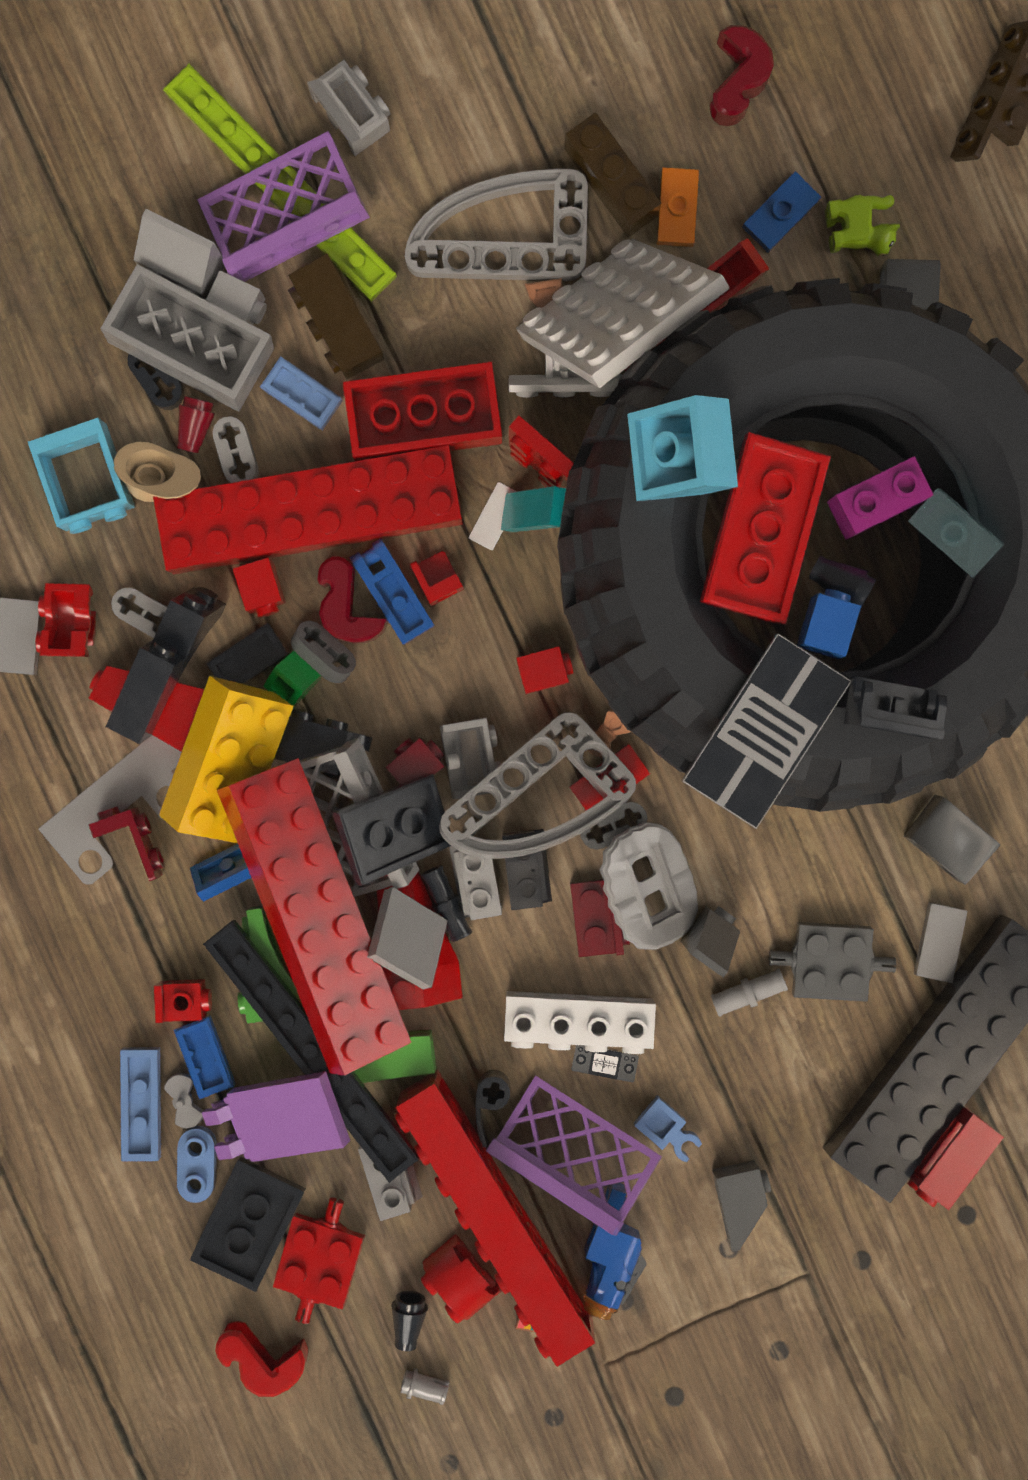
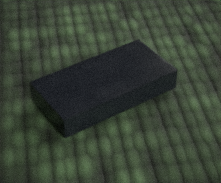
(249, 656)

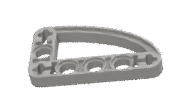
(513, 251)
(521, 760)

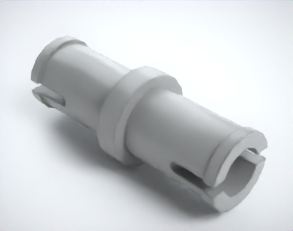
(749, 992)

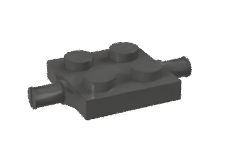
(832, 961)

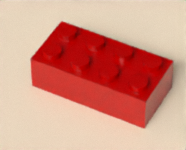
(423, 411)

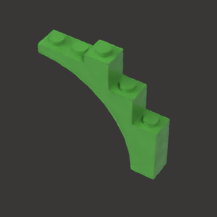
(408, 1061)

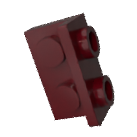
(595, 921)

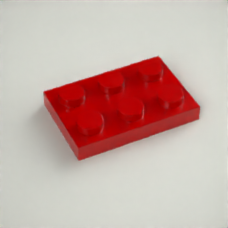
(533, 449)

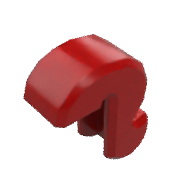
(256, 1366)

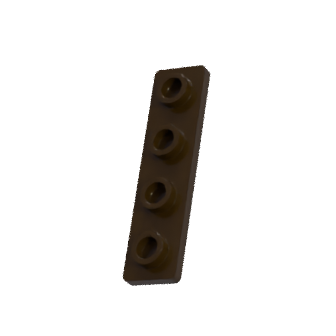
(1002, 99)

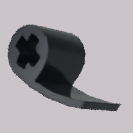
(485, 1101)

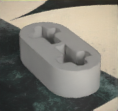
(227, 454)
(133, 618)

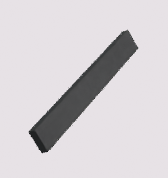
(291, 1027)

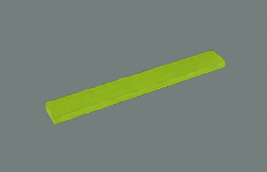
(249, 151)

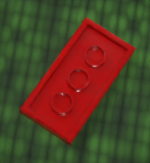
(765, 528)

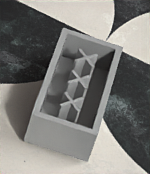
(187, 337)

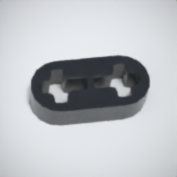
(149, 384)

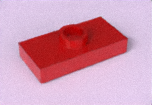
(589, 796)

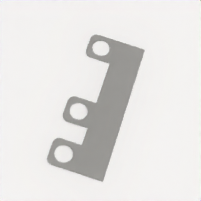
(135, 776)

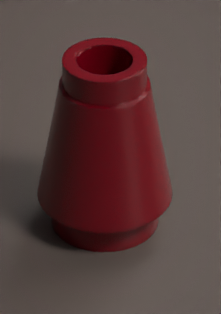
(193, 423)

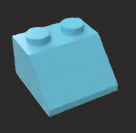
(682, 448)

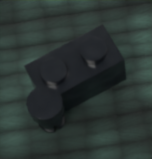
(307, 738)

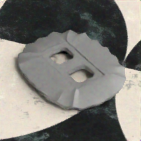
(669, 876)

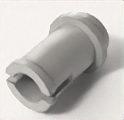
(424, 1387)

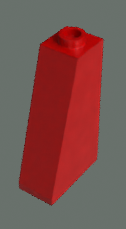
(176, 716)

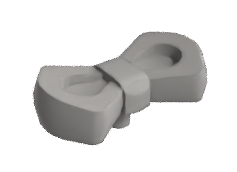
(179, 1088)

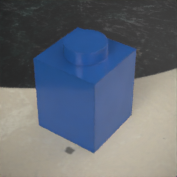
(829, 624)

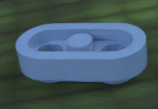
(196, 1165)

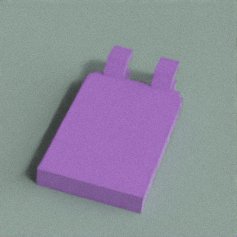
(279, 1119)

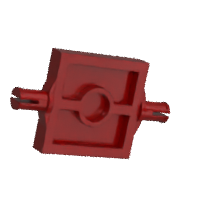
(319, 1260)

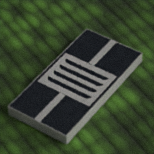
(766, 731)

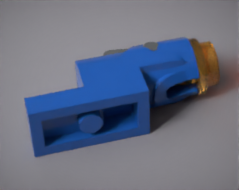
(616, 1265)

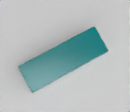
(533, 509)

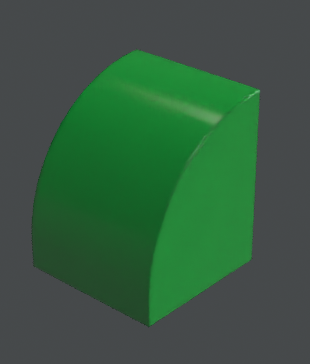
(292, 679)

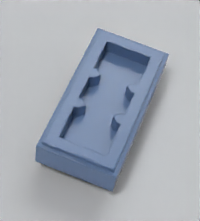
(301, 393)

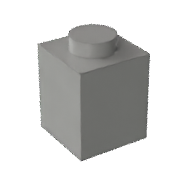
(237, 298)

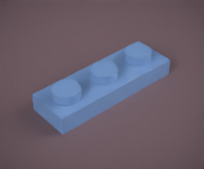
(140, 1104)

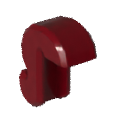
(748, 79)
(337, 605)

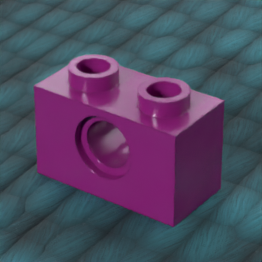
(880, 498)

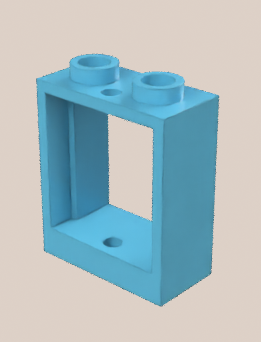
(67, 441)

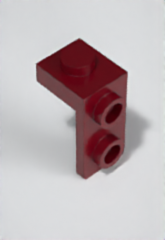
(140, 827)

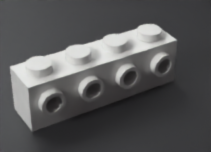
(579, 1020)

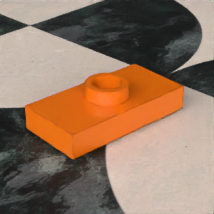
(678, 207)

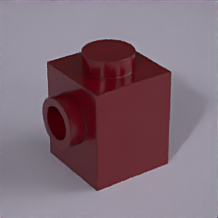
(416, 760)

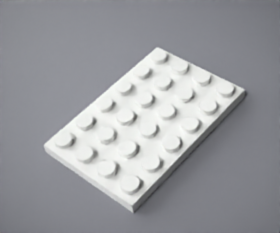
(620, 310)

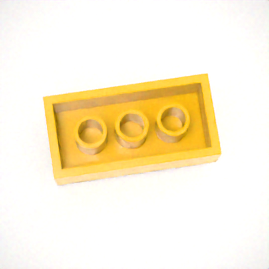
(228, 741)

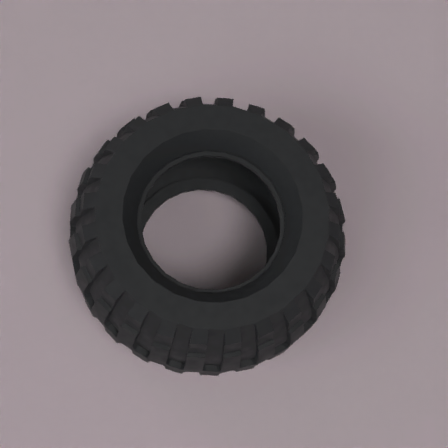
(841, 373)

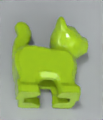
(856, 224)

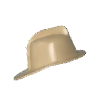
(155, 472)

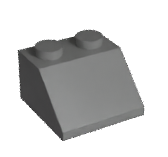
(177, 254)

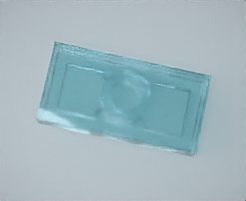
(956, 532)

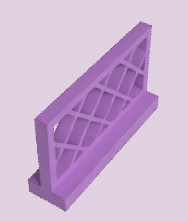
(300, 233)
(555, 1182)

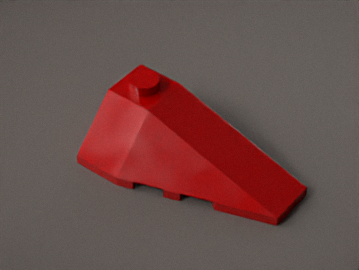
(447, 977)

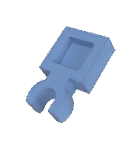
(664, 1125)

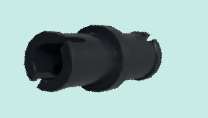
(446, 903)

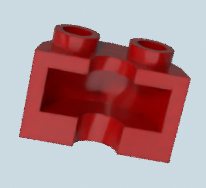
(68, 621)
(458, 1280)

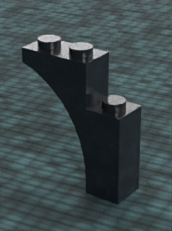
(163, 662)

